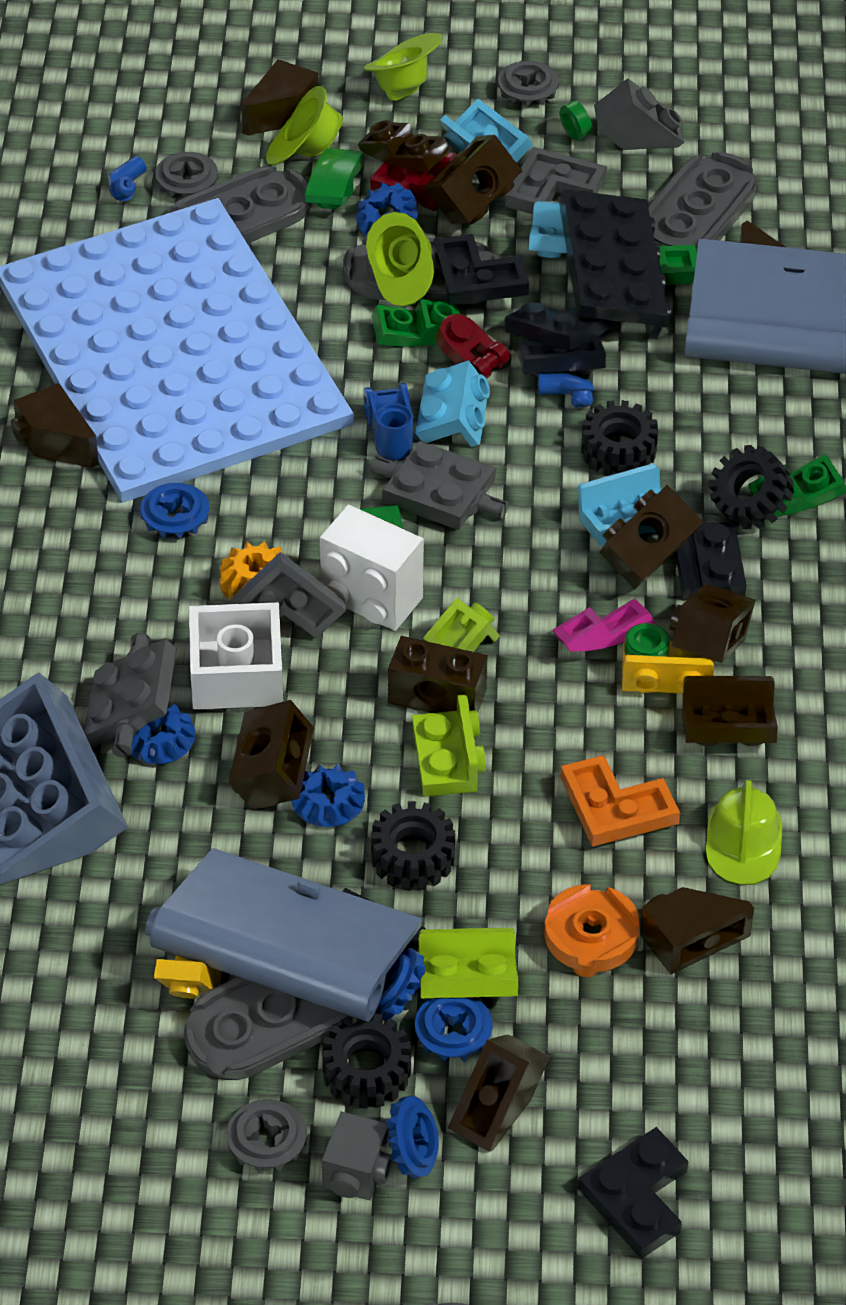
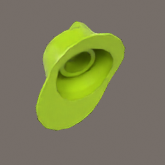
(404, 66)
(308, 129)
(400, 258)
(744, 836)

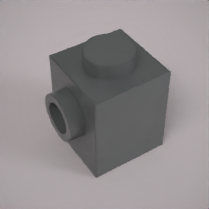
(356, 1157)

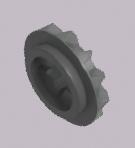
(521, 74)
(172, 169)
(279, 1120)

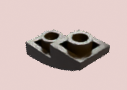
(399, 147)

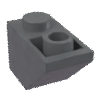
(637, 120)

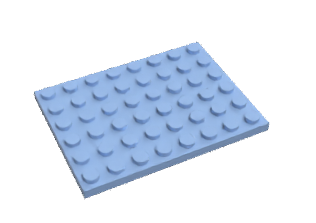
(173, 348)

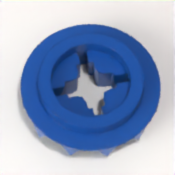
(399, 198)
(166, 500)
(165, 746)
(314, 806)
(401, 983)
(437, 1012)
(413, 1137)

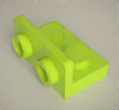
(448, 751)
(468, 963)

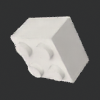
(372, 566)
(235, 655)

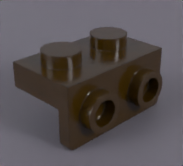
(729, 710)

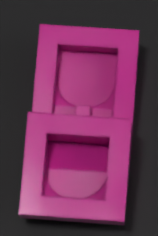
(590, 632)

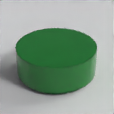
(575, 120)
(647, 640)

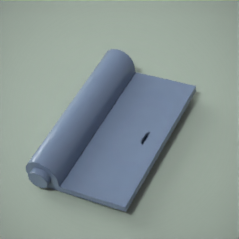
(768, 306)
(283, 932)

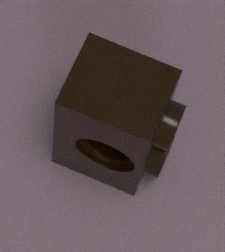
(453, 185)
(637, 558)
(712, 622)
(432, 675)
(271, 755)

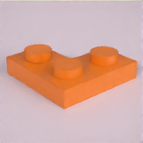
(614, 812)

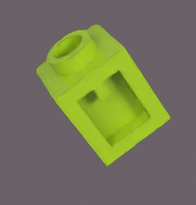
(463, 627)

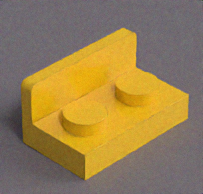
(662, 673)

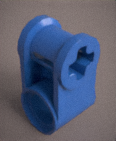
(390, 420)

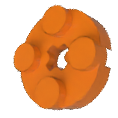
(585, 951)

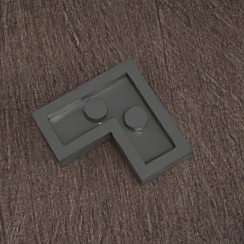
(549, 174)
(298, 594)

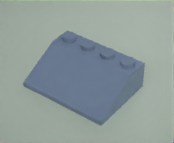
(50, 784)

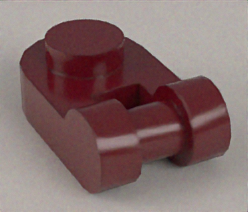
(461, 336)

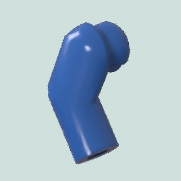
(121, 179)
(563, 383)

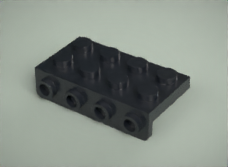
(614, 259)

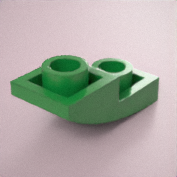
(333, 177)
(408, 327)
(812, 484)

